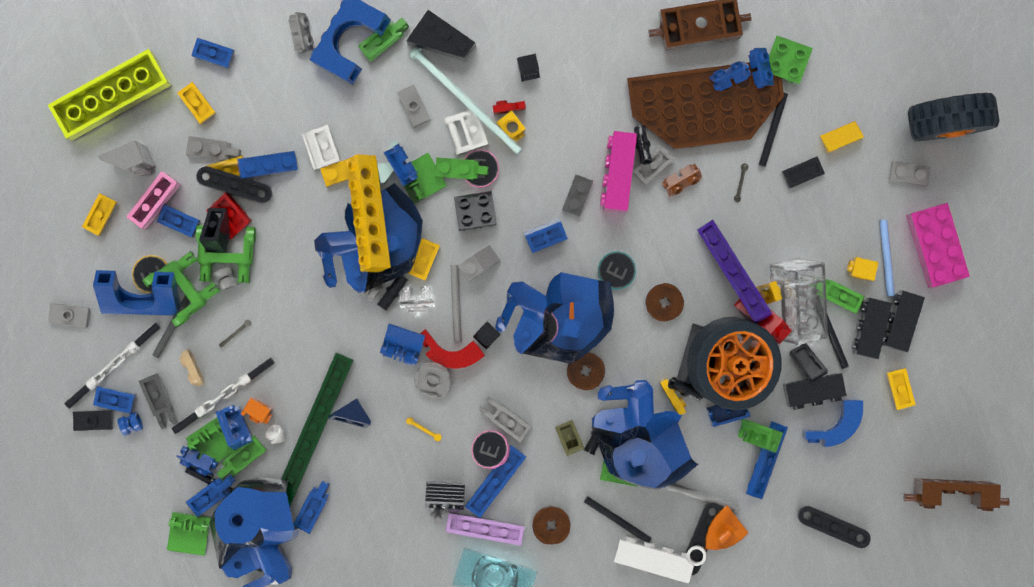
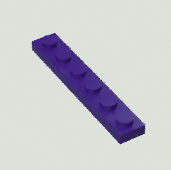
(734, 272)

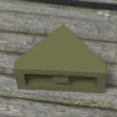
(569, 438)

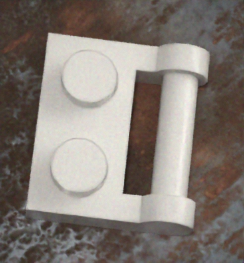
(473, 131)

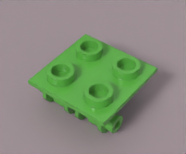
(789, 59)
(426, 182)
(210, 441)
(188, 533)

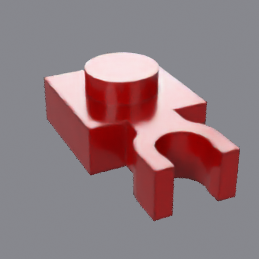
(503, 107)

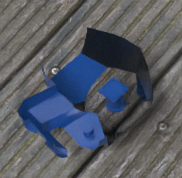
(403, 238)
(574, 337)
(640, 439)
(250, 529)

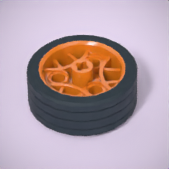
(734, 363)

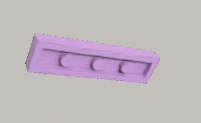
(485, 529)

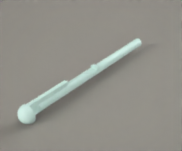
(416, 53)

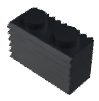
(445, 496)

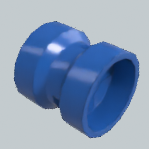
(130, 424)

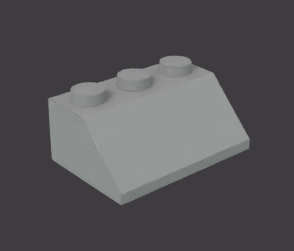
(131, 157)

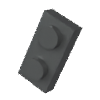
(577, 195)

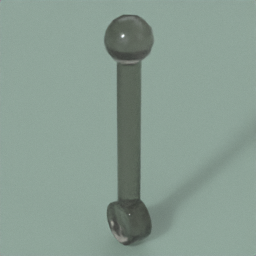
(744, 167)
(247, 323)

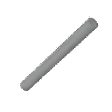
(455, 303)
(701, 496)

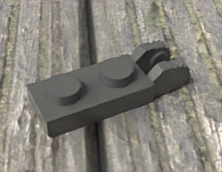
(157, 399)

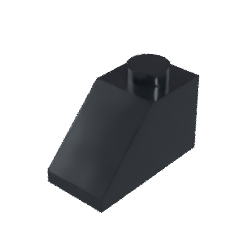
(215, 231)

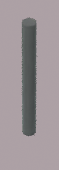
(169, 331)

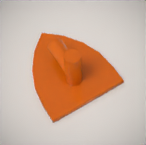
(724, 530)

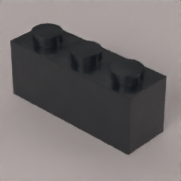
(903, 320)
(871, 328)
(822, 389)

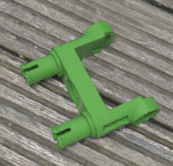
(243, 260)
(197, 298)

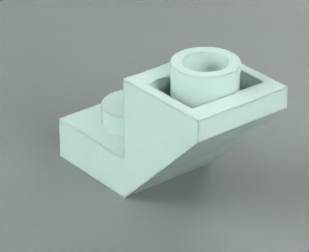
(385, 169)

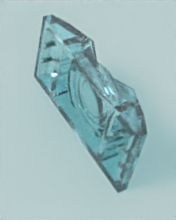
(484, 570)

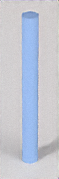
(887, 258)

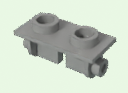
(300, 23)

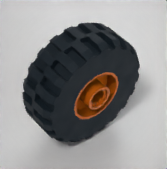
(953, 116)

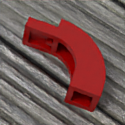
(452, 359)

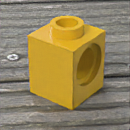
(512, 118)
(862, 268)

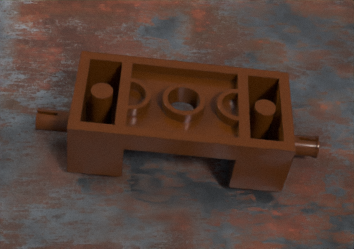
(680, 28)
(983, 493)

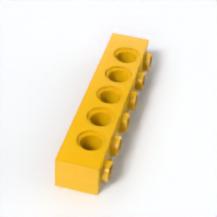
(368, 213)

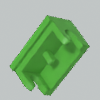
(760, 435)

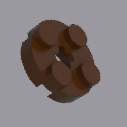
(674, 297)
(595, 376)
(540, 525)

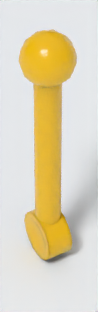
(437, 437)

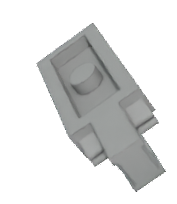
(210, 149)

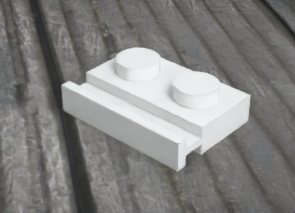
(321, 147)

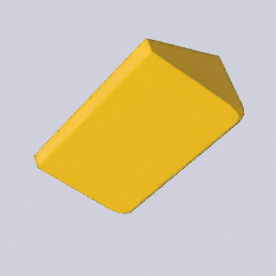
(841, 136)

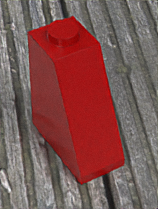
(773, 324)

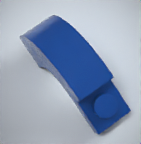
(848, 423)

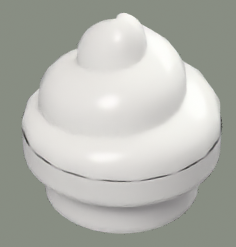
(275, 434)

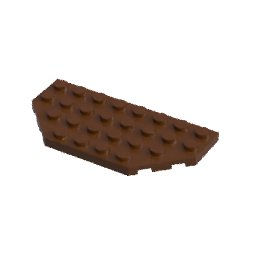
(690, 113)

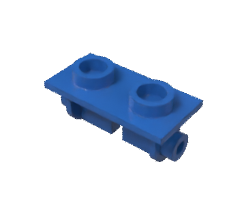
(760, 59)
(722, 77)
(403, 170)
(203, 466)

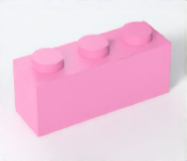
(153, 200)

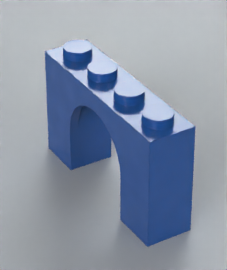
(350, 14)
(116, 300)

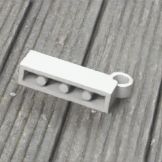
(658, 561)

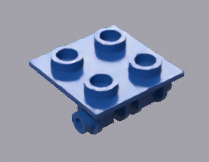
(403, 344)

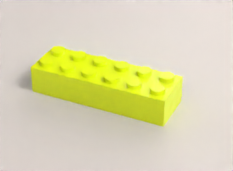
(109, 95)

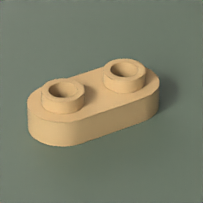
(194, 376)

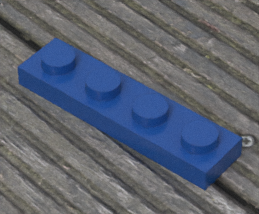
(764, 466)
(494, 483)

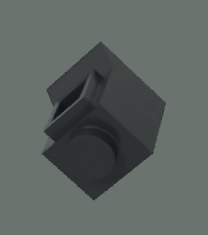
(528, 67)
(486, 335)

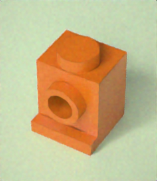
(258, 411)

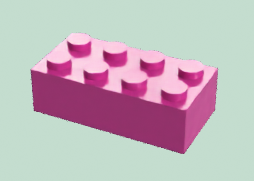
(619, 171)
(937, 245)

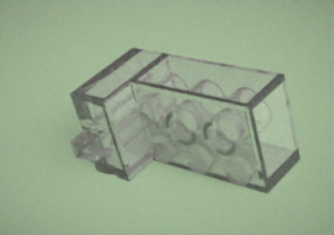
(802, 298)

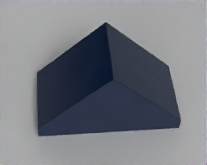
(352, 414)

